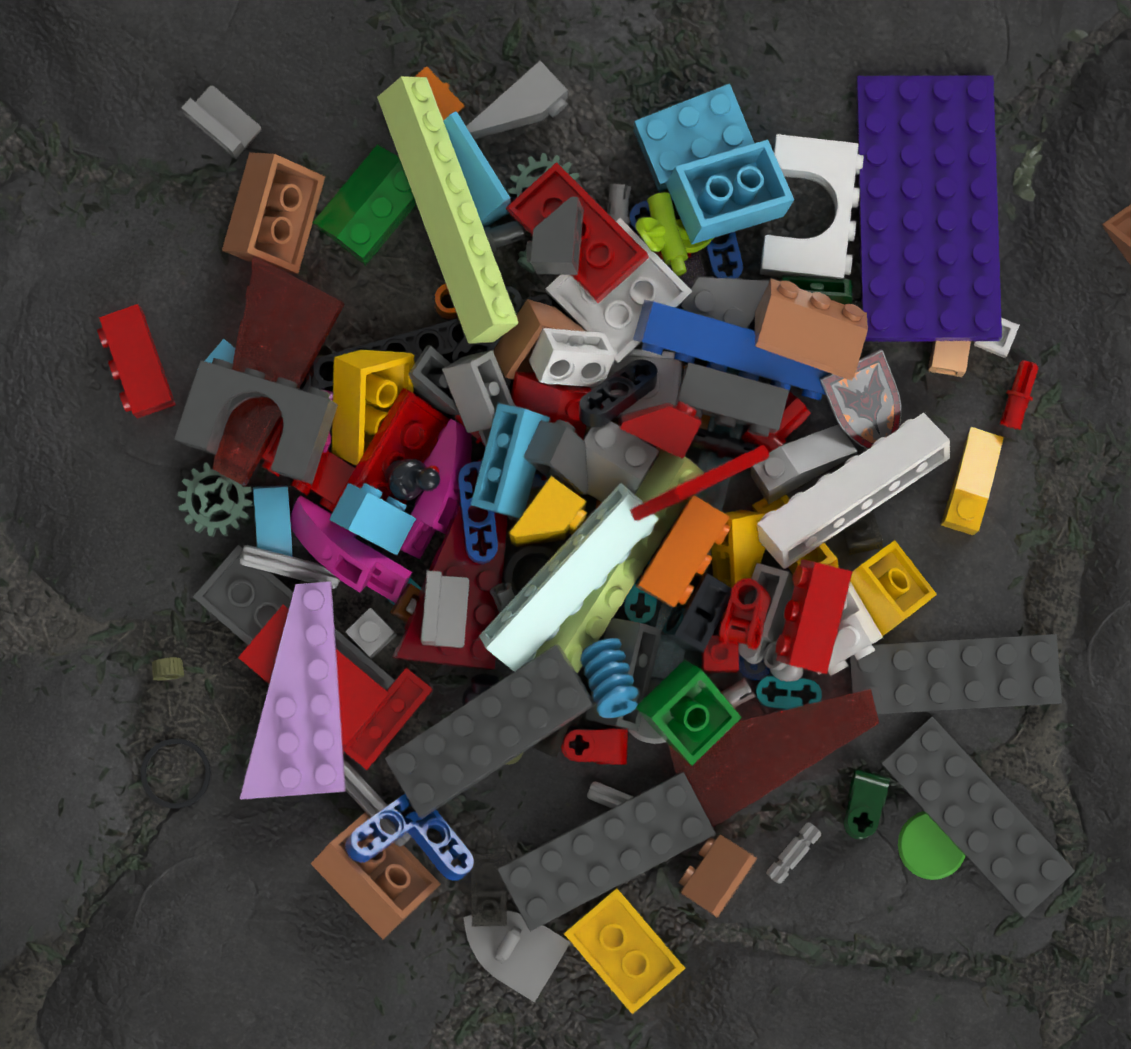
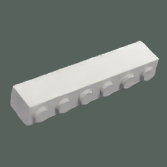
(853, 490)

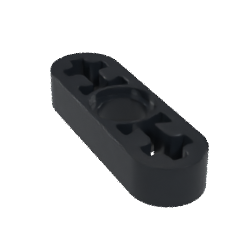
(613, 405)

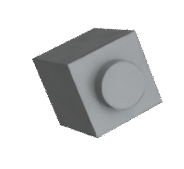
(371, 633)

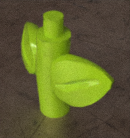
(666, 233)

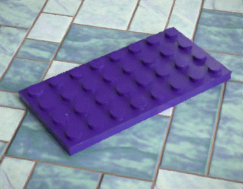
(928, 208)

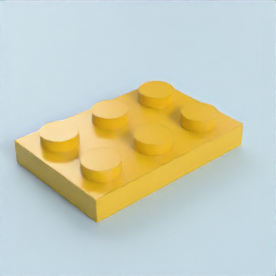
(624, 951)

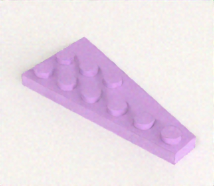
(300, 724)

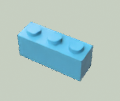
(504, 472)

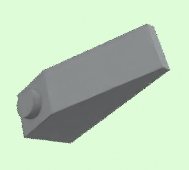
(524, 103)
(801, 462)

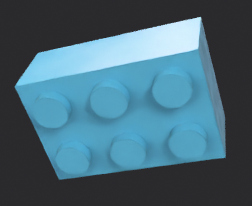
(691, 132)
(729, 191)

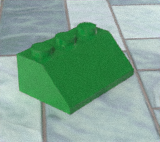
(368, 205)

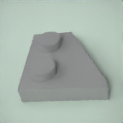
(726, 299)

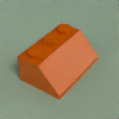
(684, 552)

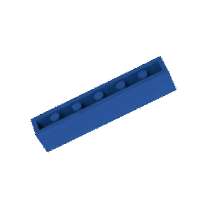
(722, 346)

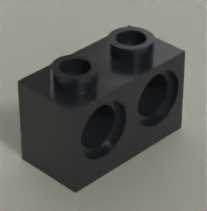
(697, 619)

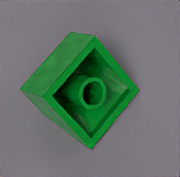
(688, 711)

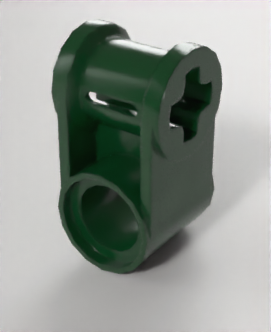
(865, 797)

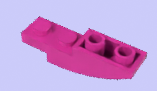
(437, 507)
(344, 554)

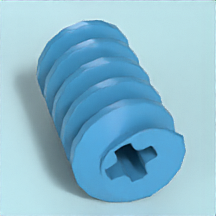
(608, 678)

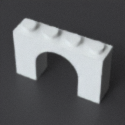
(834, 168)

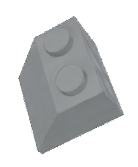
(616, 458)

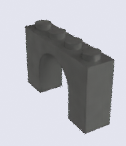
(220, 390)

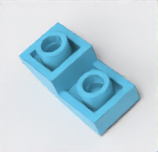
(272, 519)

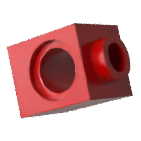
(720, 657)

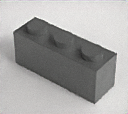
(733, 399)
(640, 647)

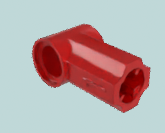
(793, 416)

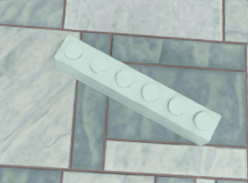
(567, 579)

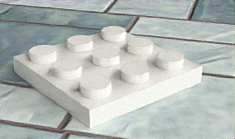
(620, 309)

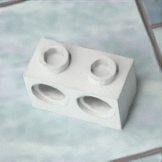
(572, 357)

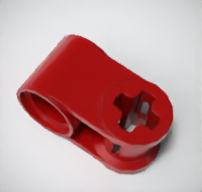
(745, 617)
(602, 746)

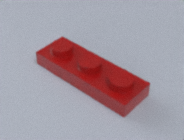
(405, 698)

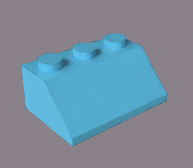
(484, 186)

